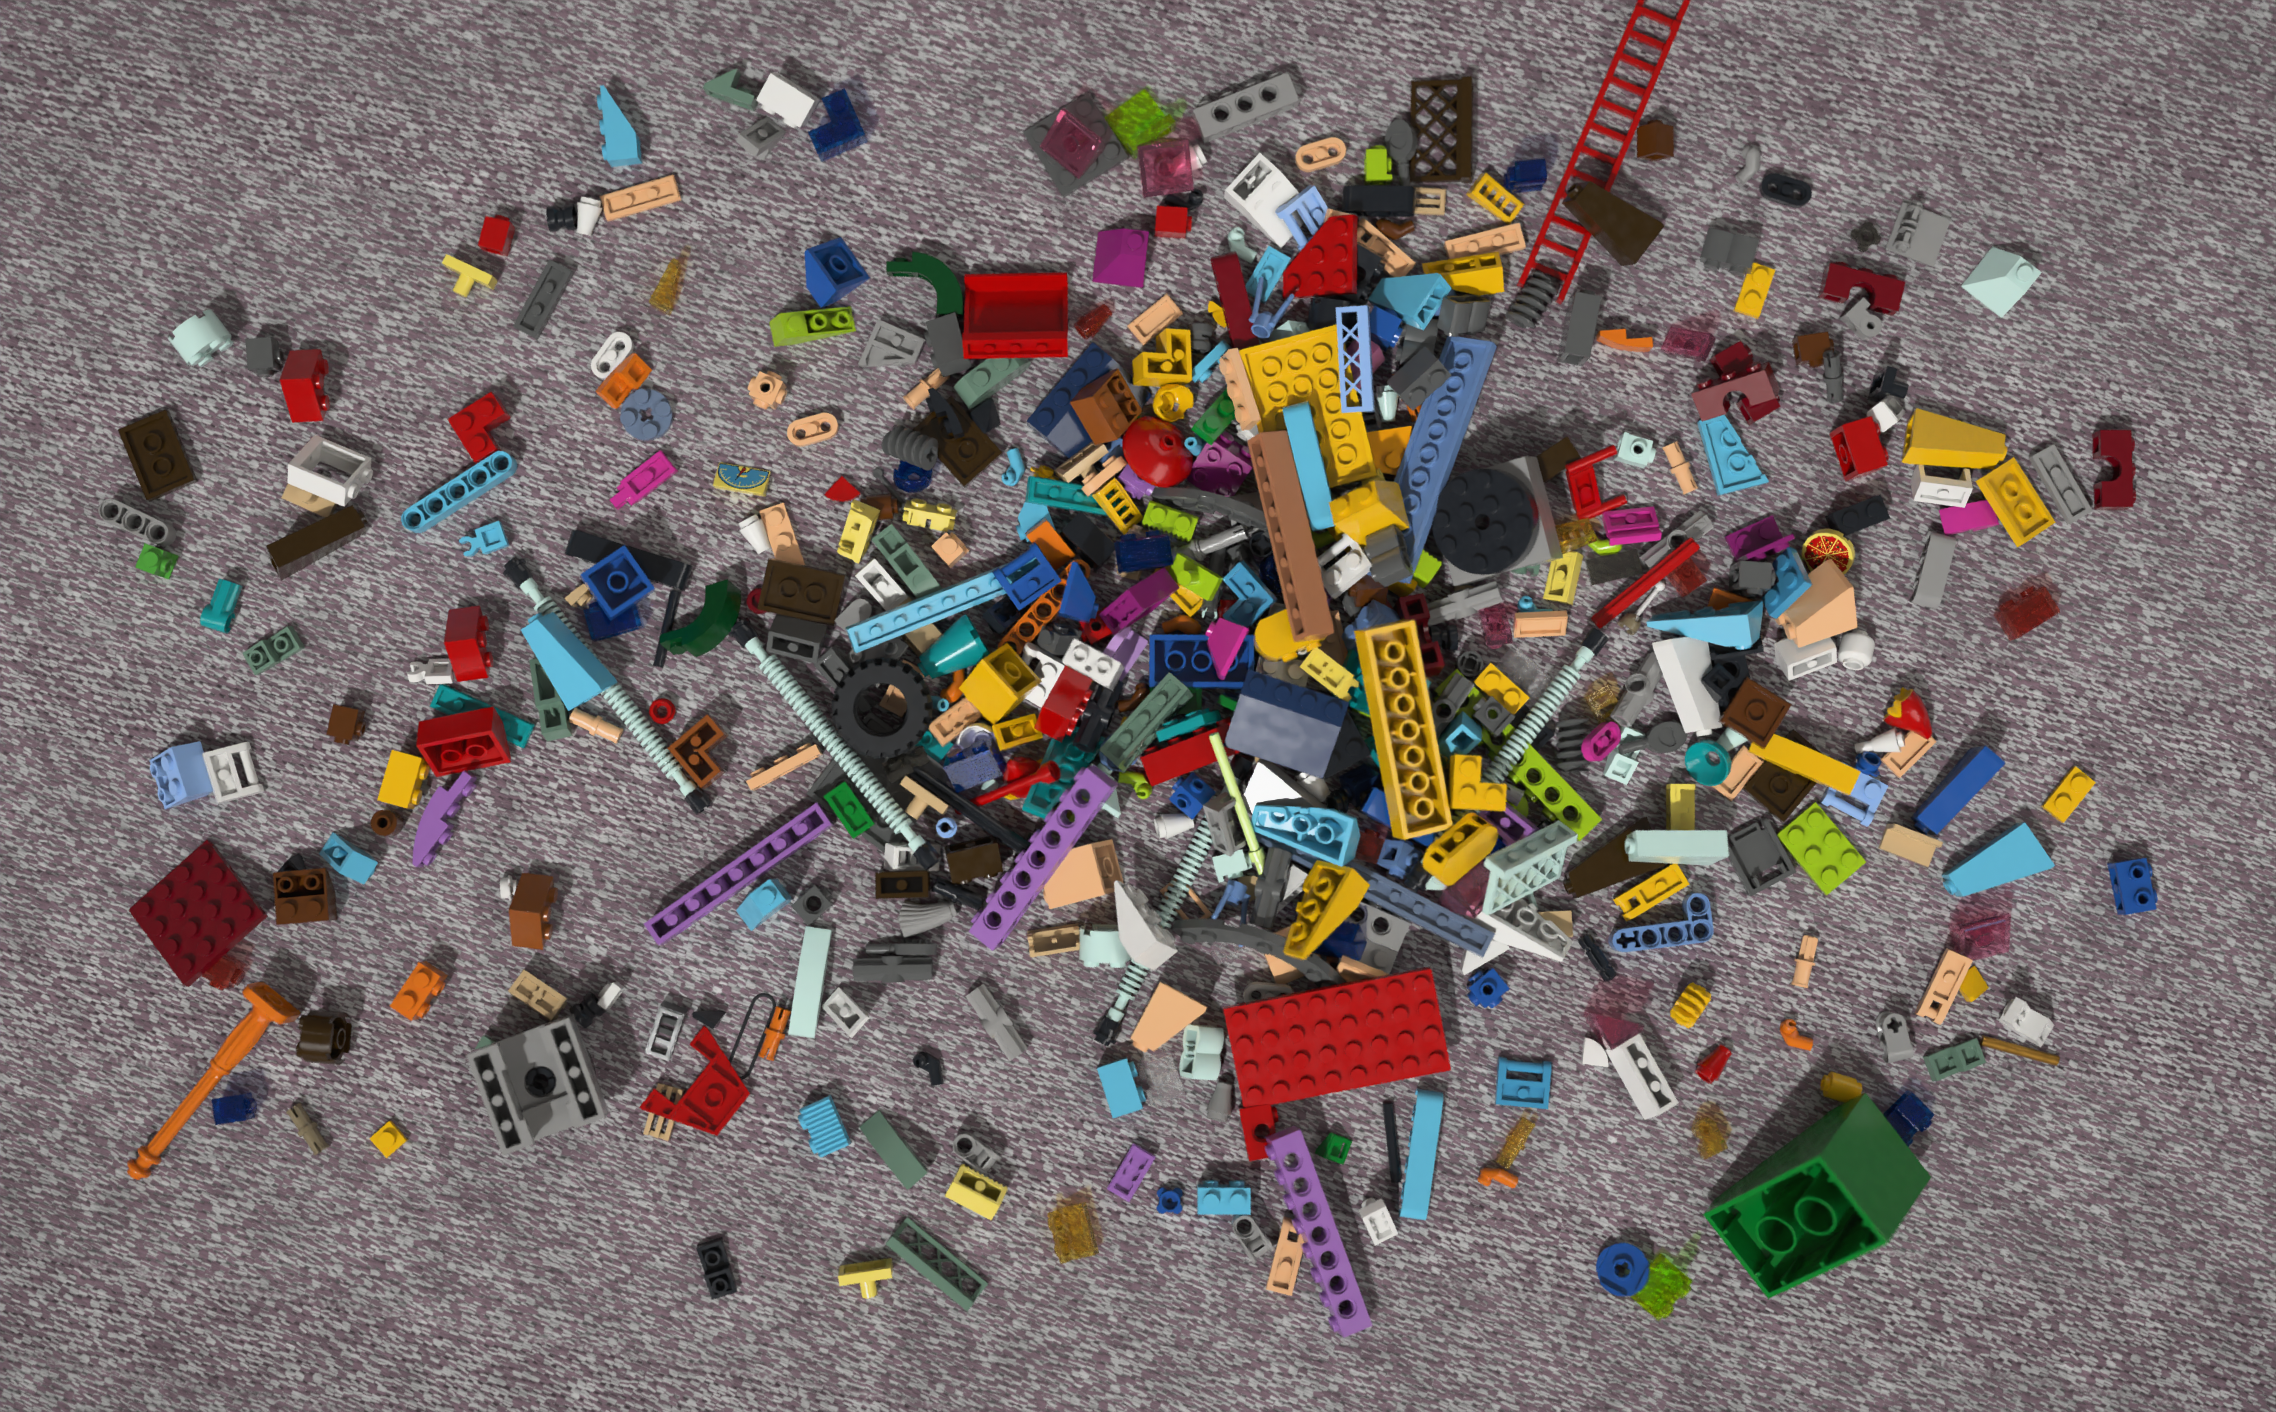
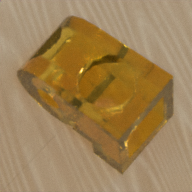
(1710, 1137)

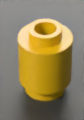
(1840, 1087)

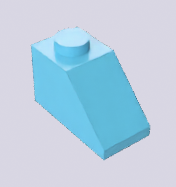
(1030, 516)
(348, 859)

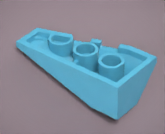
(1731, 626)
(1312, 830)

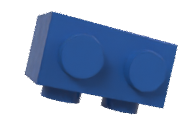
(1384, 327)
(2132, 886)

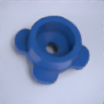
(1868, 763)
(1174, 1206)

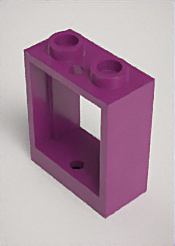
(1139, 601)

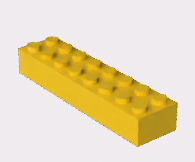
(1403, 729)

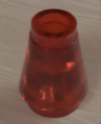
(1092, 321)

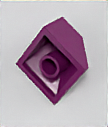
(1121, 257)

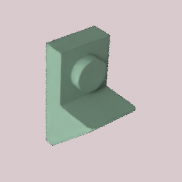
(725, 89)

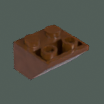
(304, 896)

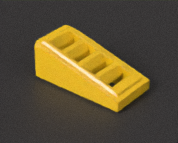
(1482, 200)
(1100, 496)

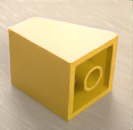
(1369, 510)
(999, 684)

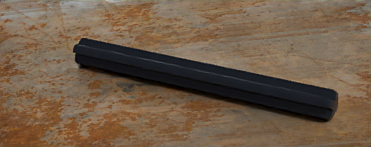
(970, 810)

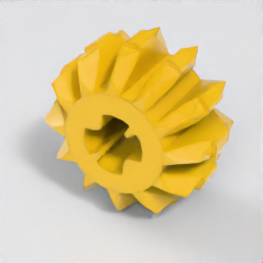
(1690, 1005)

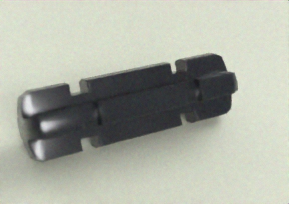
(1597, 957)

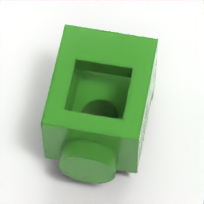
(156, 561)

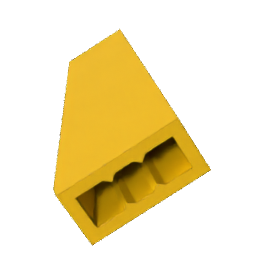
(1950, 442)

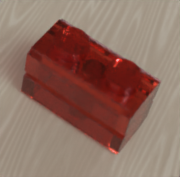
(2027, 612)

